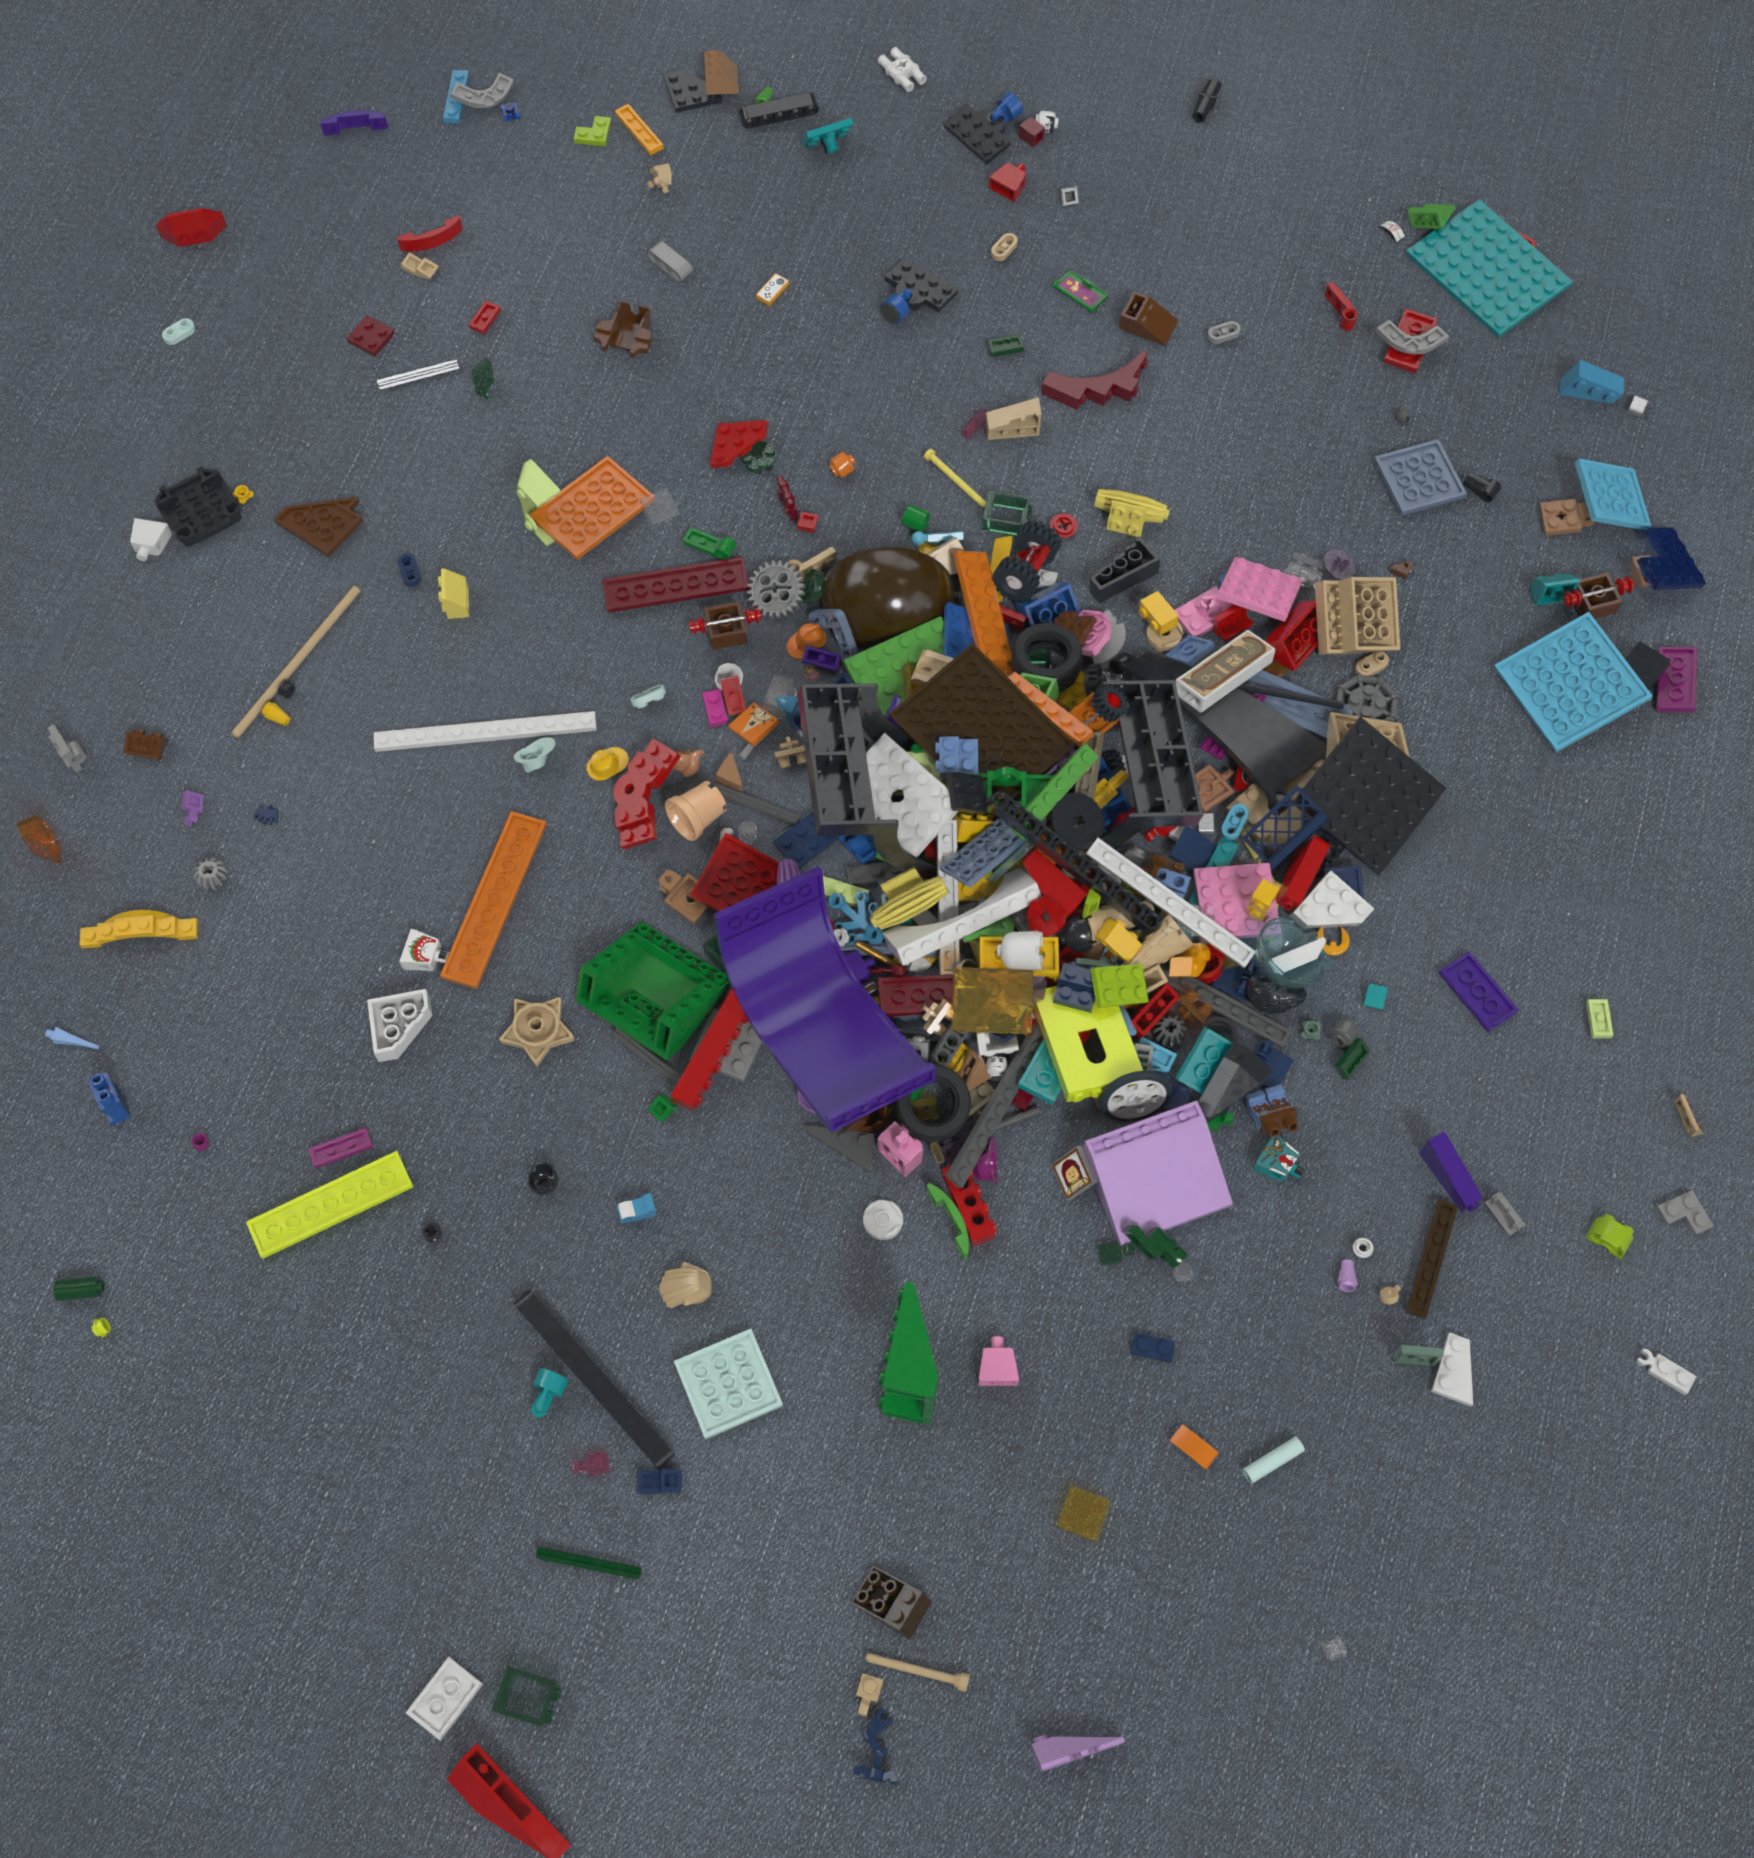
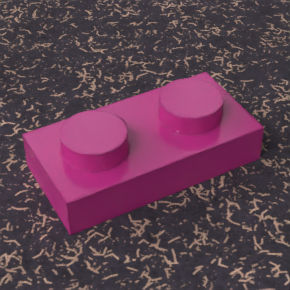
(715, 708)

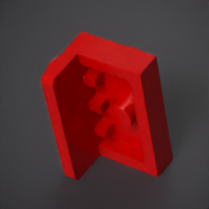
(1231, 622)

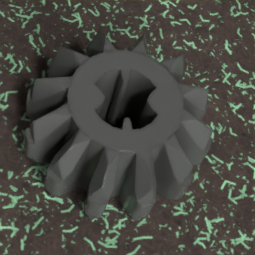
(1164, 1034)

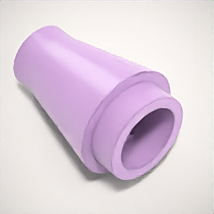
(1347, 1278)

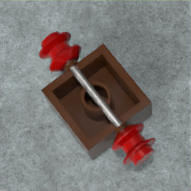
(1598, 595)
(725, 624)

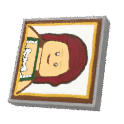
(1074, 1173)

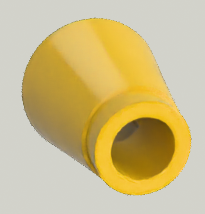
(274, 713)

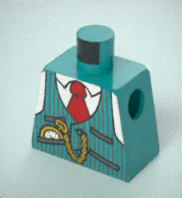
(1278, 1160)

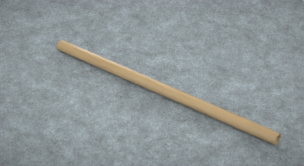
(295, 662)

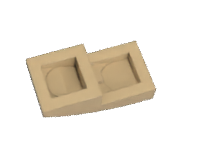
(419, 267)

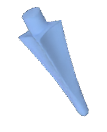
(62, 1037)

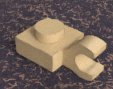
(869, 1691)

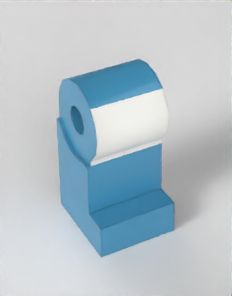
(636, 1209)

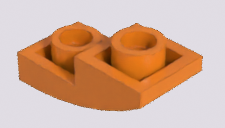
(1194, 1447)

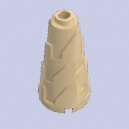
(1098, 918)
(1161, 945)

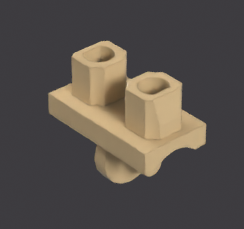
(783, 756)
(933, 1024)

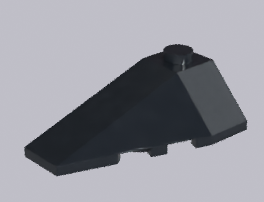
(1234, 1077)

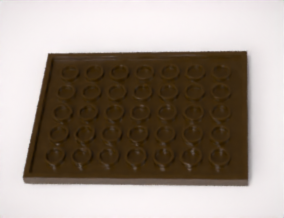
(981, 703)

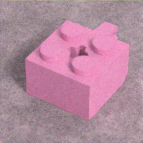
(900, 1148)

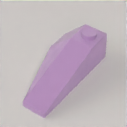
(1062, 1750)

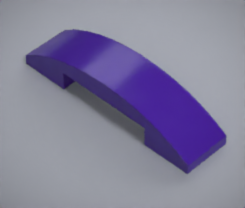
(353, 119)

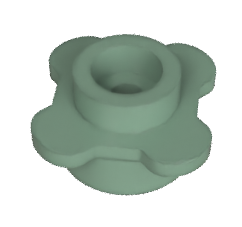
(1315, 1026)

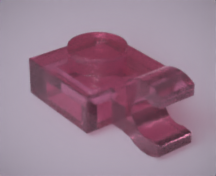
(595, 1464)

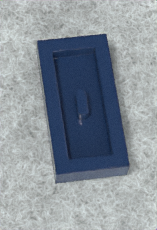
(1152, 1347)

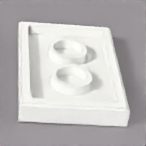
(444, 1698)

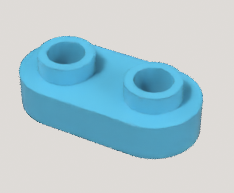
(1235, 823)

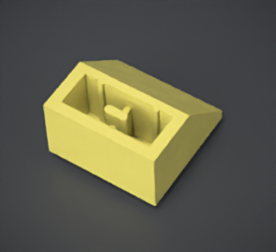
(454, 594)

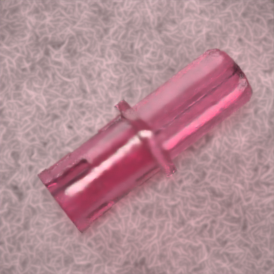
(975, 423)

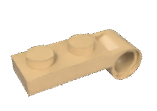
(819, 562)

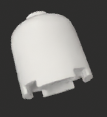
(1021, 950)

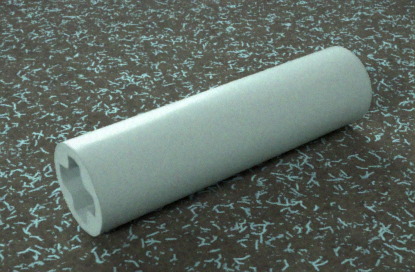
(1273, 1460)

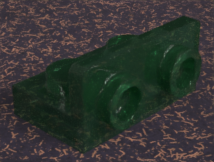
(483, 378)

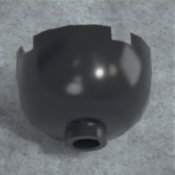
(1075, 934)

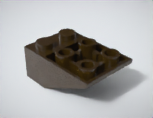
(891, 1602)

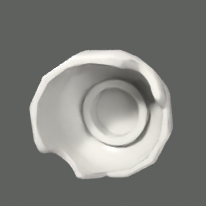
(727, 670)

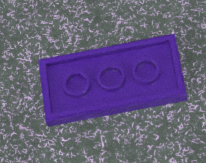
(1478, 991)

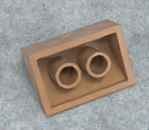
(720, 74)

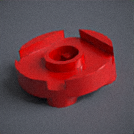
(1053, 908)

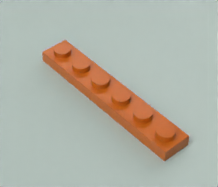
(1071, 726)

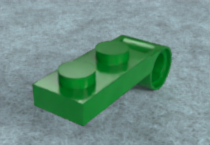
(709, 544)

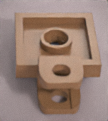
(1573, 515)
(677, 892)

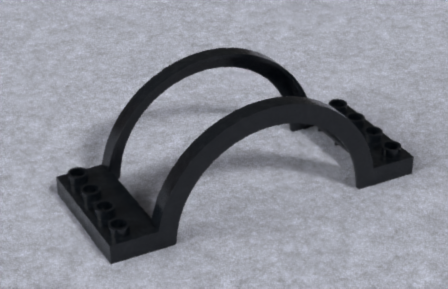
(840, 787)

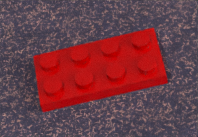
(1414, 325)

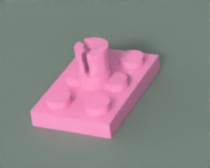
(1198, 614)

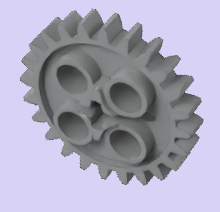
(775, 574)

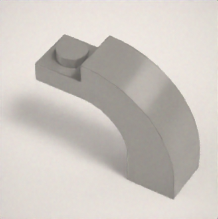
(1112, 647)

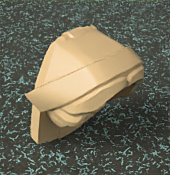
(685, 1286)

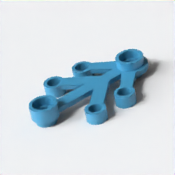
(859, 919)

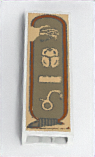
(1224, 670)

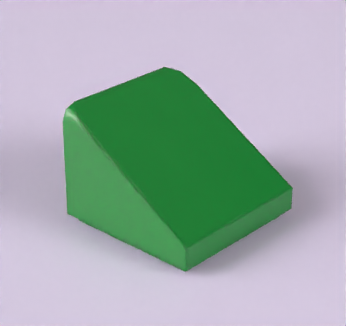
(662, 1107)

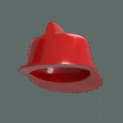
(1213, 967)

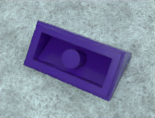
(821, 658)

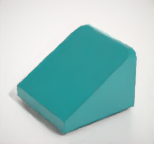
(1375, 996)

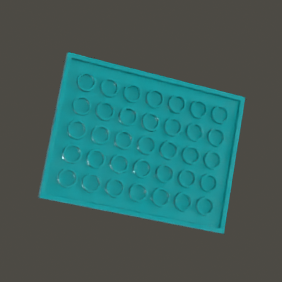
(1489, 268)

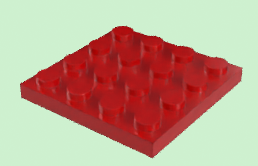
(734, 875)

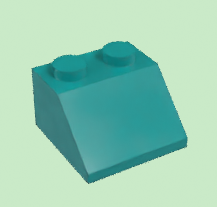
(1552, 588)

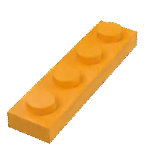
(639, 129)

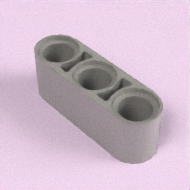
(670, 261)

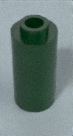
(78, 1288)

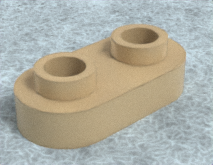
(1004, 247)
(1373, 663)

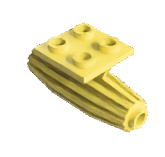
(1129, 511)
(907, 898)

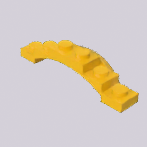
(138, 924)

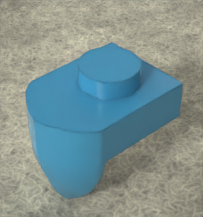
(789, 705)

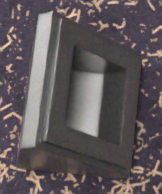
(1069, 196)

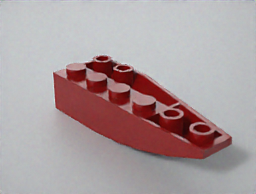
(504, 1803)

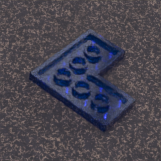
(1673, 565)

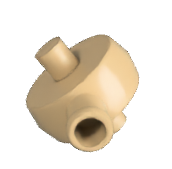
(1389, 1294)

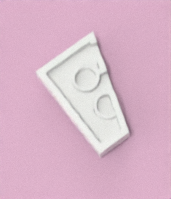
(1454, 1371)

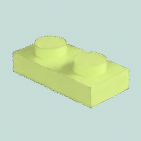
(1599, 1018)

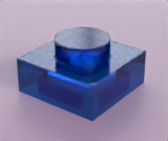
(510, 111)

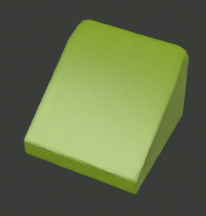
(1091, 904)

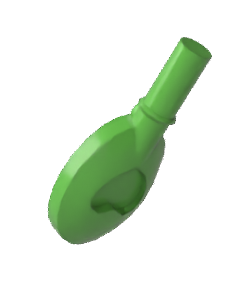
(996, 929)

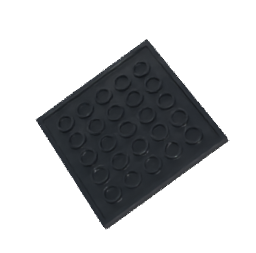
(1371, 795)

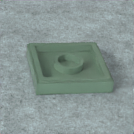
(1418, 1355)

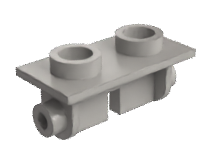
(1505, 1213)

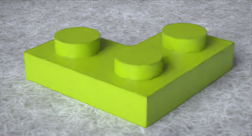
(596, 135)

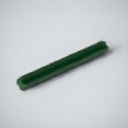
(588, 1562)

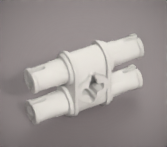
(902, 69)

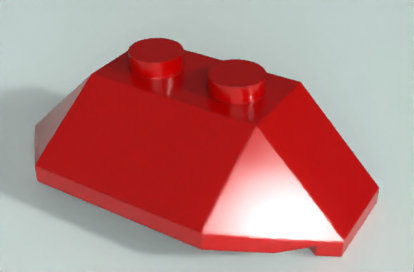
(191, 226)

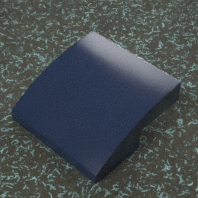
(1192, 850)

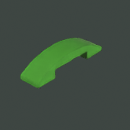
(939, 1198)

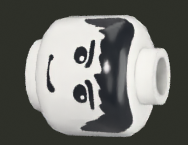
(1048, 120)
(996, 1066)

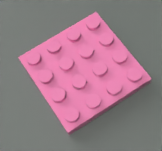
(1259, 588)
(1229, 893)

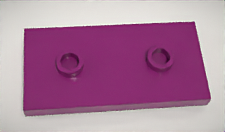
(1678, 684)

